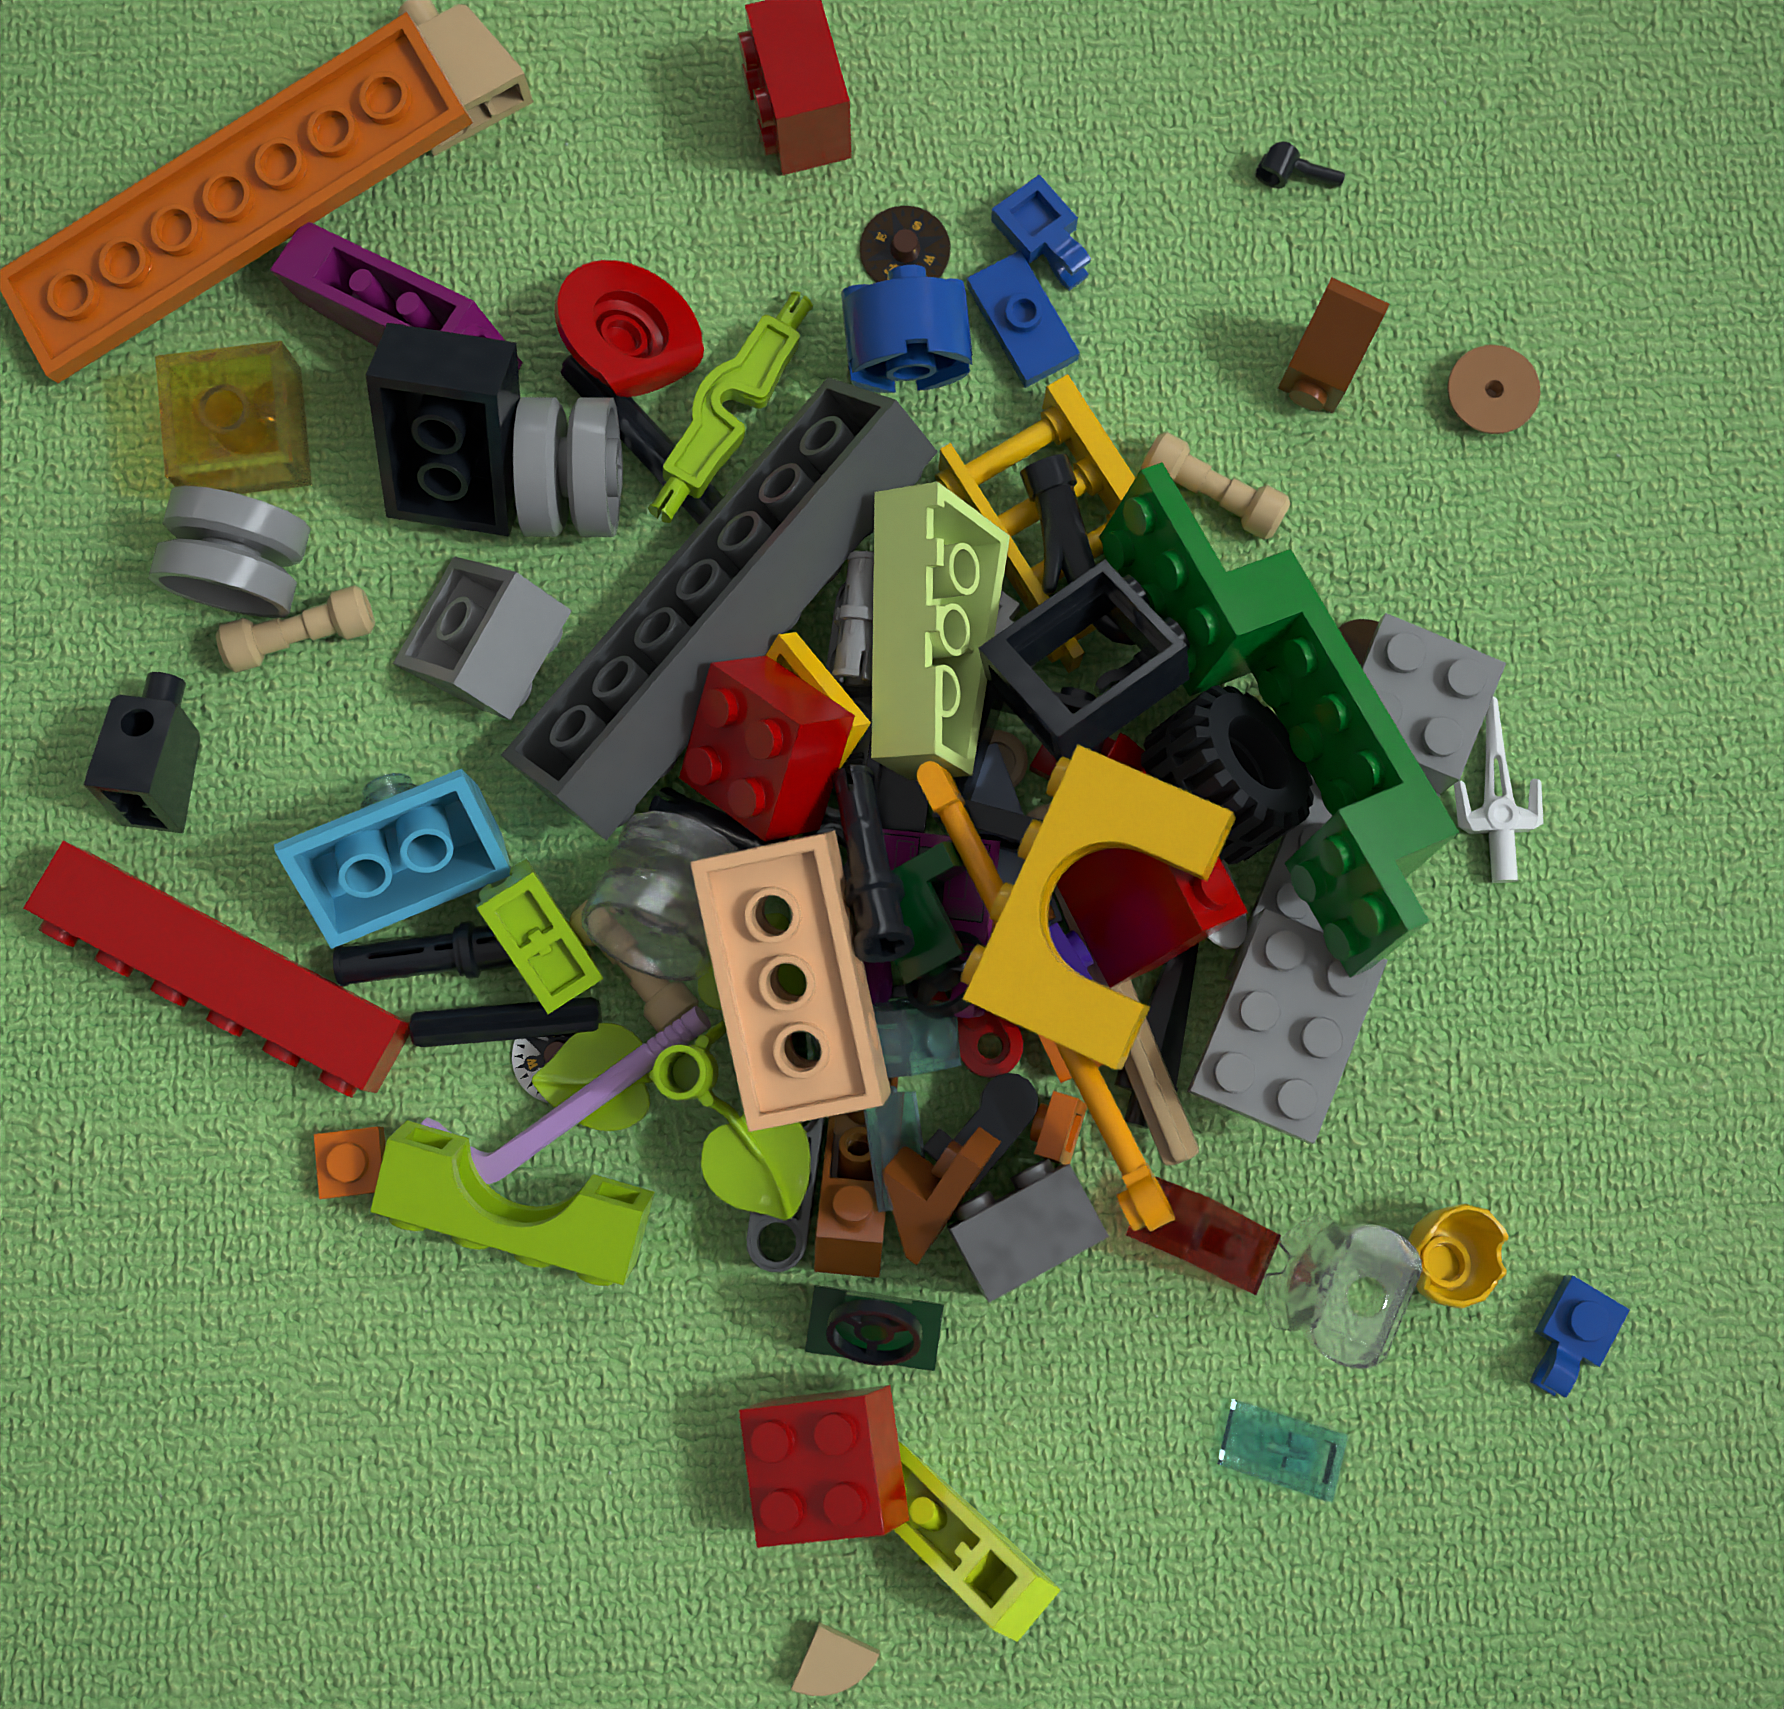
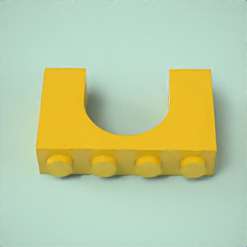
(1093, 809)

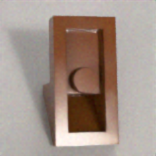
(928, 1194)

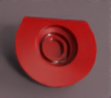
(627, 327)

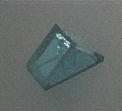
(1283, 1449)

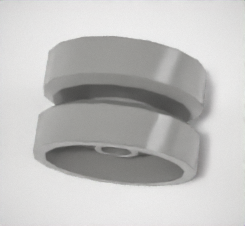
(567, 467)
(229, 551)

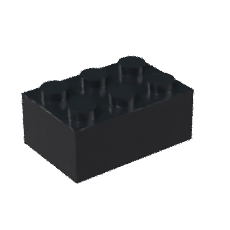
(445, 427)

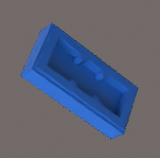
(1022, 319)

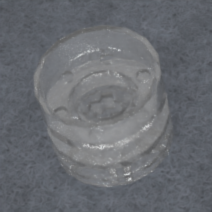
(648, 901)

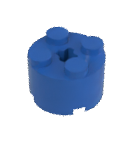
(907, 331)

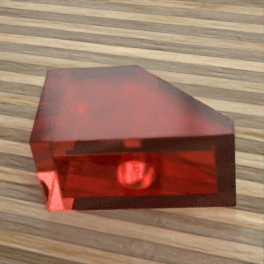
(1212, 1238)

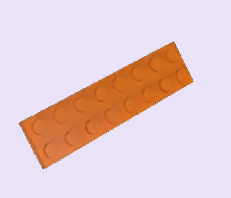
(232, 198)

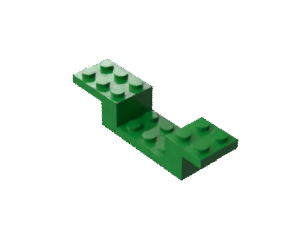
(1278, 629)

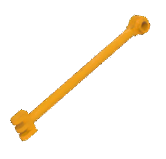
(1144, 1198)

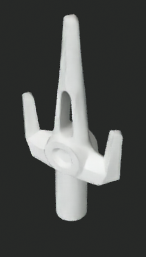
(1499, 815)

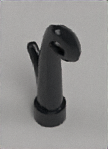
(1064, 536)

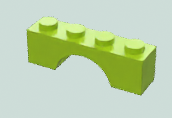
(434, 1185)

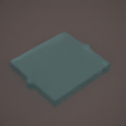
(889, 1130)

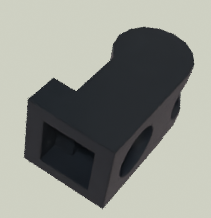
(1003, 1111)

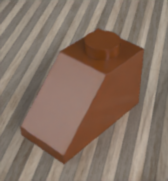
(1332, 346)

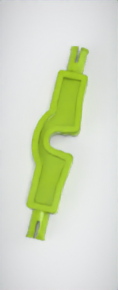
(714, 430)

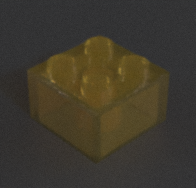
(234, 418)

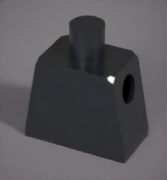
(146, 757)

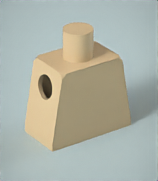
(474, 63)

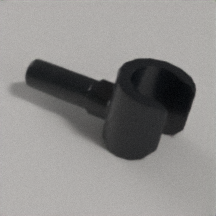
(1285, 160)

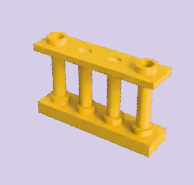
(1097, 470)

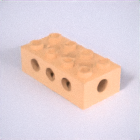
(759, 1013)

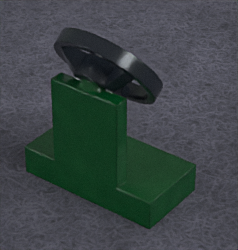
(936, 942)
(874, 1328)

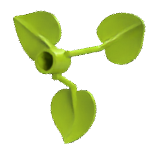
(750, 1170)

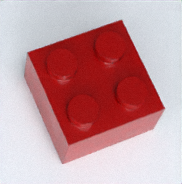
(796, 84)
(765, 747)
(824, 1466)

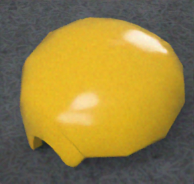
(1459, 1255)

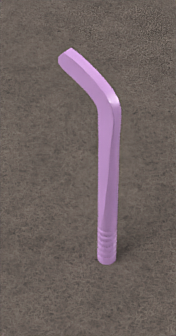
(504, 1160)

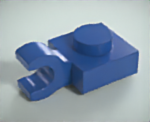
(1041, 224)
(1580, 1327)

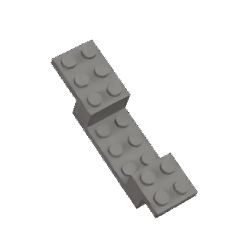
(1289, 999)

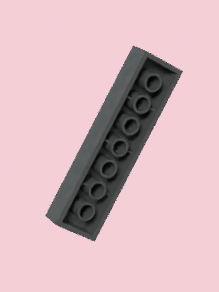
(718, 600)

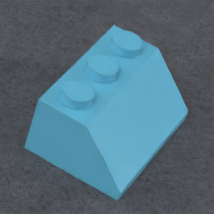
(396, 857)

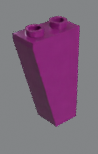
(369, 290)

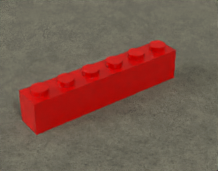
(218, 968)

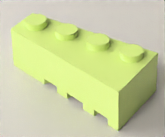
(932, 609)

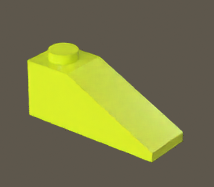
(971, 1553)

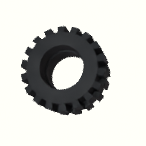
(1236, 757)

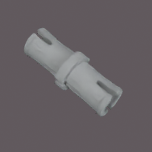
(855, 623)

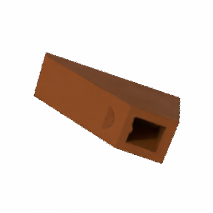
(848, 1215)

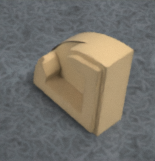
(833, 1663)

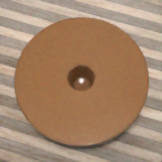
(1494, 389)

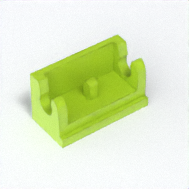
(538, 937)

